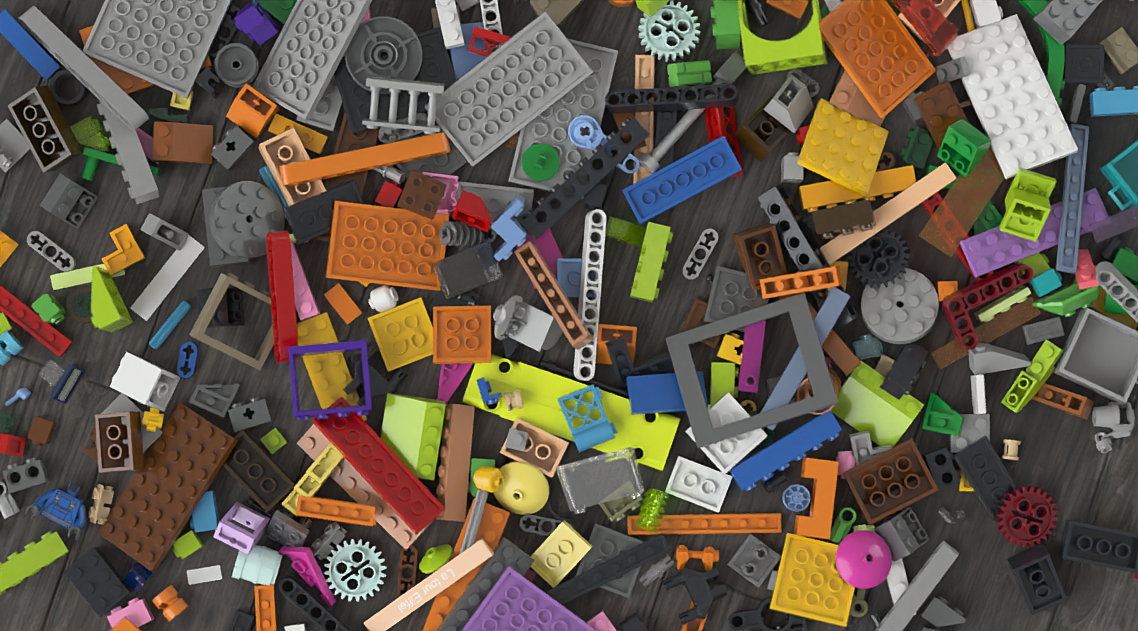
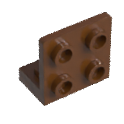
(421, 195)

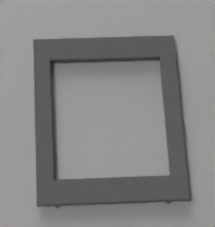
(811, 352)

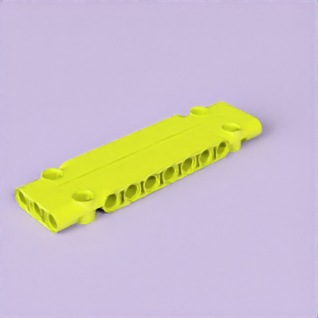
(542, 409)

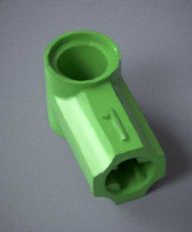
(841, 527)

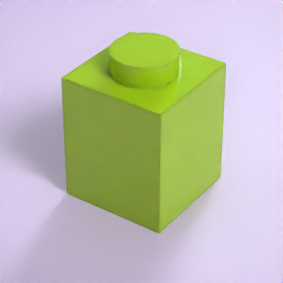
(187, 545)

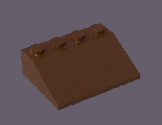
(890, 481)

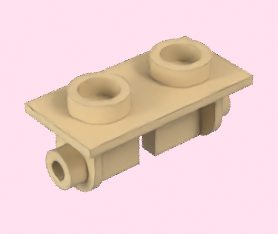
(100, 496)

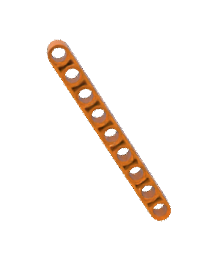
(364, 159)

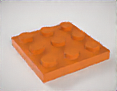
(461, 334)

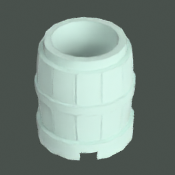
(258, 566)

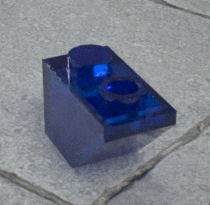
(139, 576)

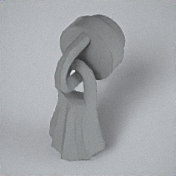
(1105, 444)

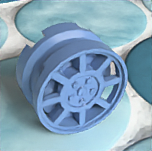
(796, 497)

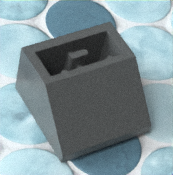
(68, 201)
(902, 533)

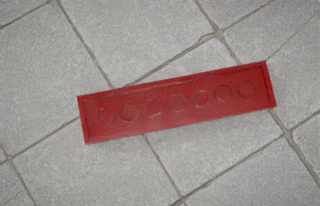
(381, 468)

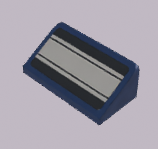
(67, 383)

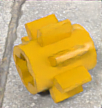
(153, 419)

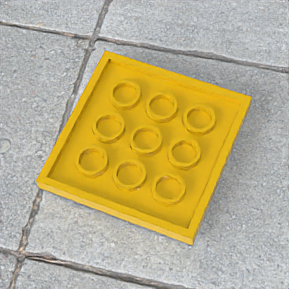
(842, 147)
(810, 582)

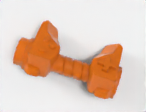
(708, 556)

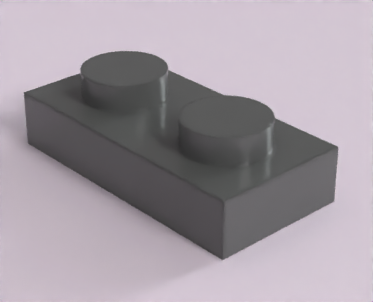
(952, 70)

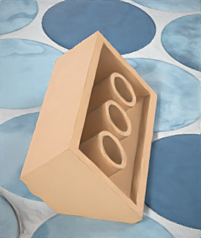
(285, 150)

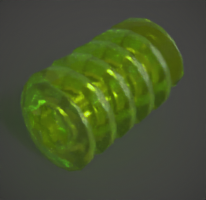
(650, 509)

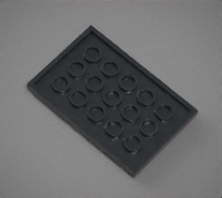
(435, 68)

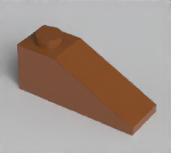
(1064, 401)

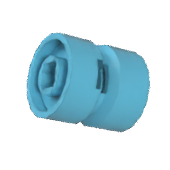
(12, 345)

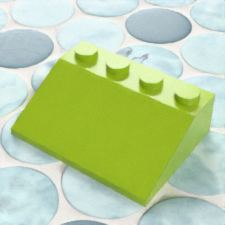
(106, 303)
(873, 409)
(414, 431)

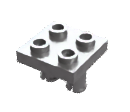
(288, 531)
(754, 560)

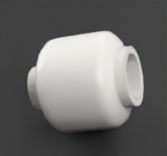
(383, 298)

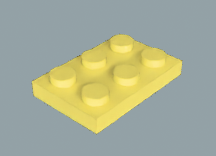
(559, 554)

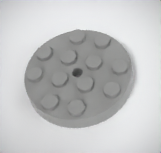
(904, 323)

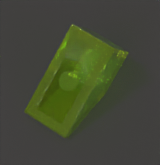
(624, 231)

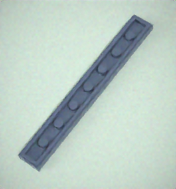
(1072, 201)
(796, 368)

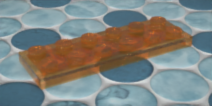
(963, 205)

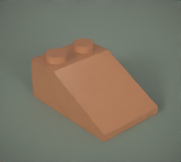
(850, 99)

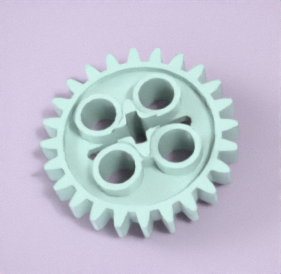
(658, 44)
(365, 584)

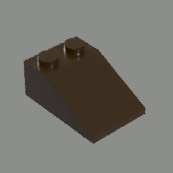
(761, 132)

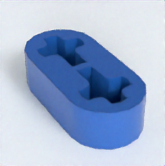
(183, 358)

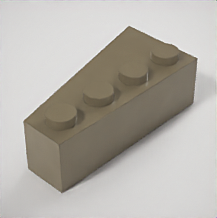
(557, 9)

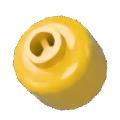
(488, 478)

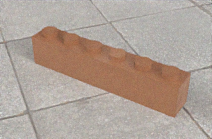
(553, 295)
(455, 461)

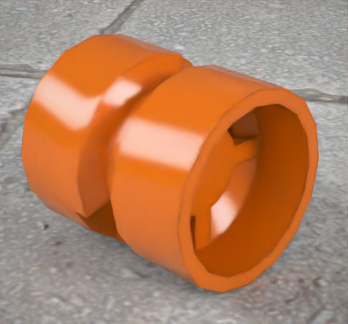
(170, 603)

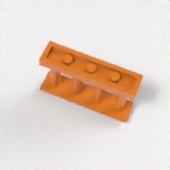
(336, 510)

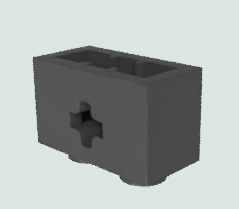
(231, 158)
(261, 416)

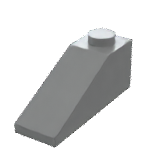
(990, 358)

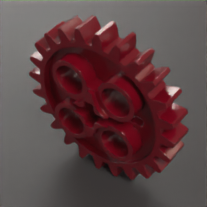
(1033, 500)

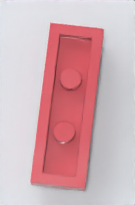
(1085, 270)

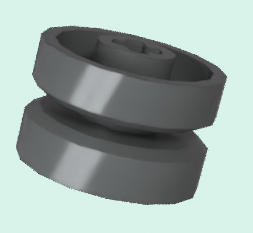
(226, 69)

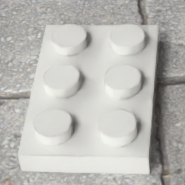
(698, 484)

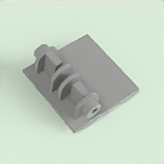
(12, 145)

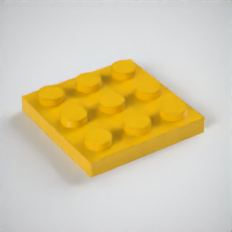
(403, 334)

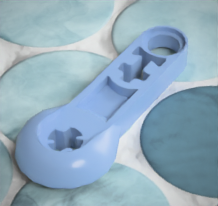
(595, 138)

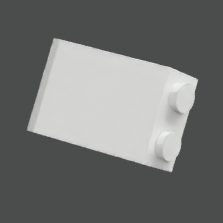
(144, 381)

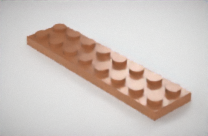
(360, 490)

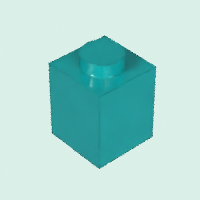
(1046, 282)

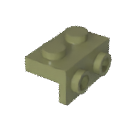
(616, 508)

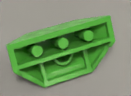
(1068, 299)

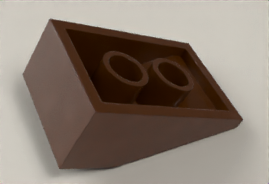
(760, 253)

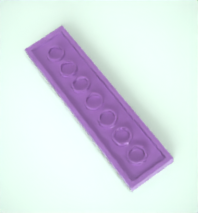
(997, 248)

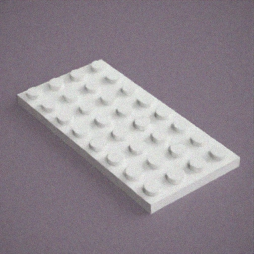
(1012, 97)

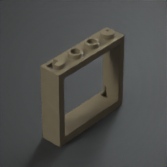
(209, 310)

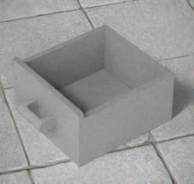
(1100, 356)

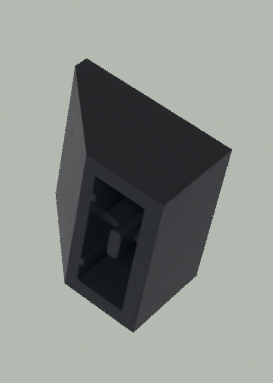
(229, 311)

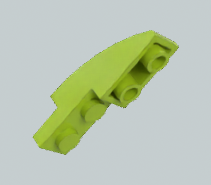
(1033, 377)

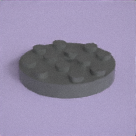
(380, 36)
(229, 216)

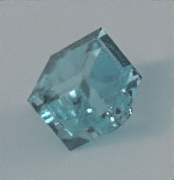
(867, 347)

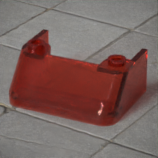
(929, 24)

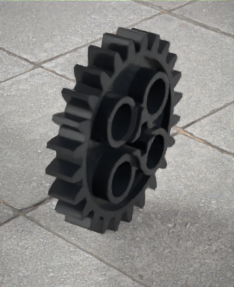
(880, 259)

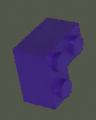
(256, 22)

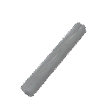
(474, 520)

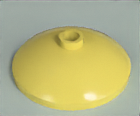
(528, 483)

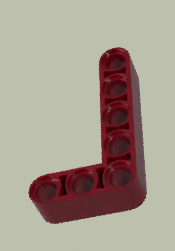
(979, 298)

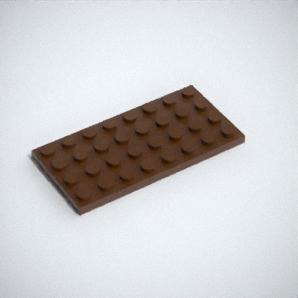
(168, 487)

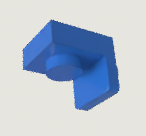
(485, 388)

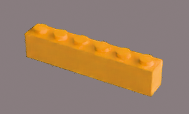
(831, 194)

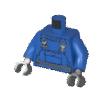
(62, 508)

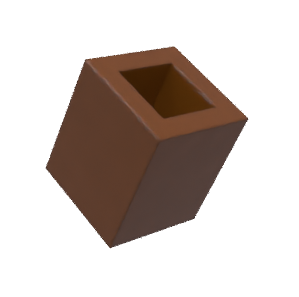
(41, 431)

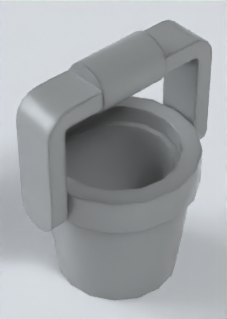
(1110, 416)

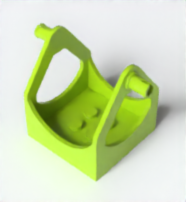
(772, 56)

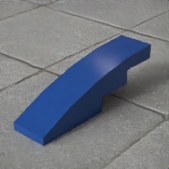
(26, 45)

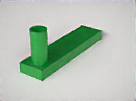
(93, 159)

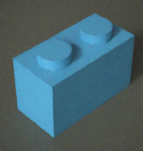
(205, 514)

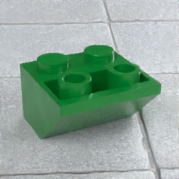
(963, 147)

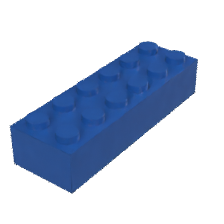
(784, 450)

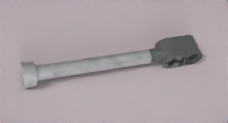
(725, 75)

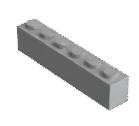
(130, 156)

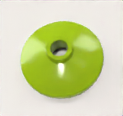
(436, 558)

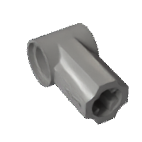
(7, 502)

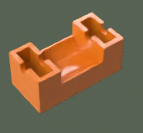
(822, 501)

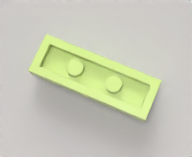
(1002, 304)

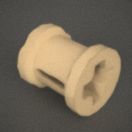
(1011, 449)

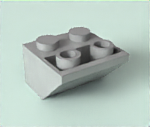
(790, 103)

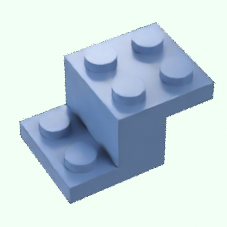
(510, 228)

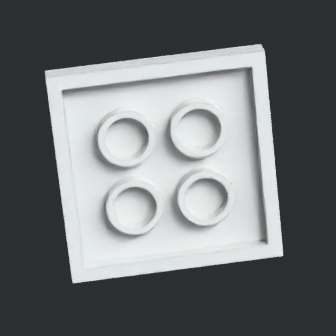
(729, 451)

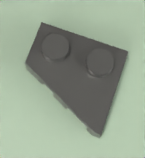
(215, 398)

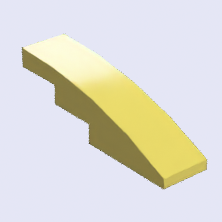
(314, 477)

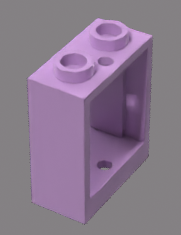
(245, 540)

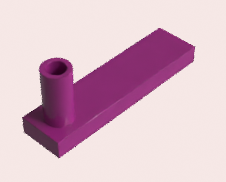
(751, 357)

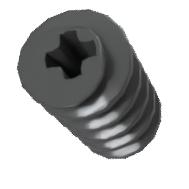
(460, 234)

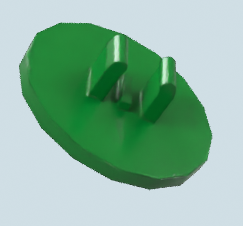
(540, 162)

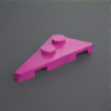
(450, 379)
(309, 570)

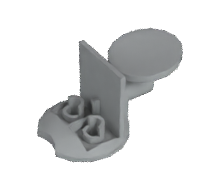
(526, 324)

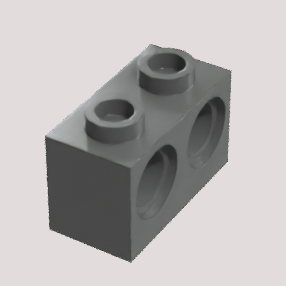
(27, 480)

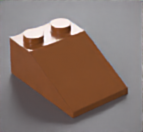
(182, 143)

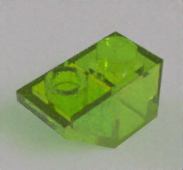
(89, 134)

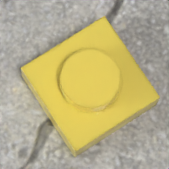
(180, 102)

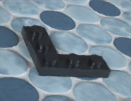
(624, 367)

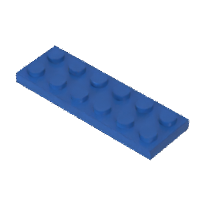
(682, 180)

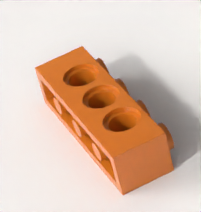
(801, 282)

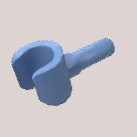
(22, 393)

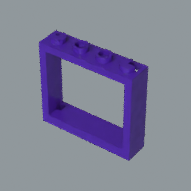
(326, 349)

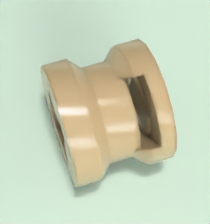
(513, 400)

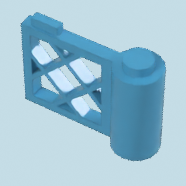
(591, 433)

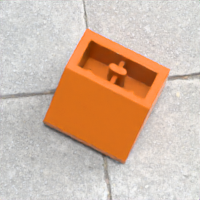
(252, 111)
(610, 332)

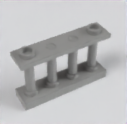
(395, 86)

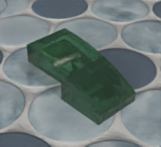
(164, 115)

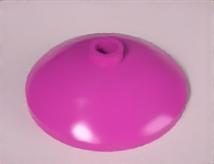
(852, 559)

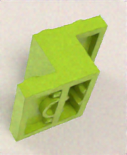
(1027, 204)

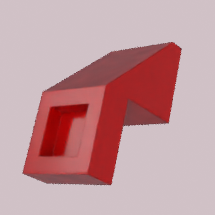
(12, 445)

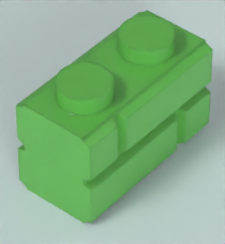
(689, 73)
(49, 309)

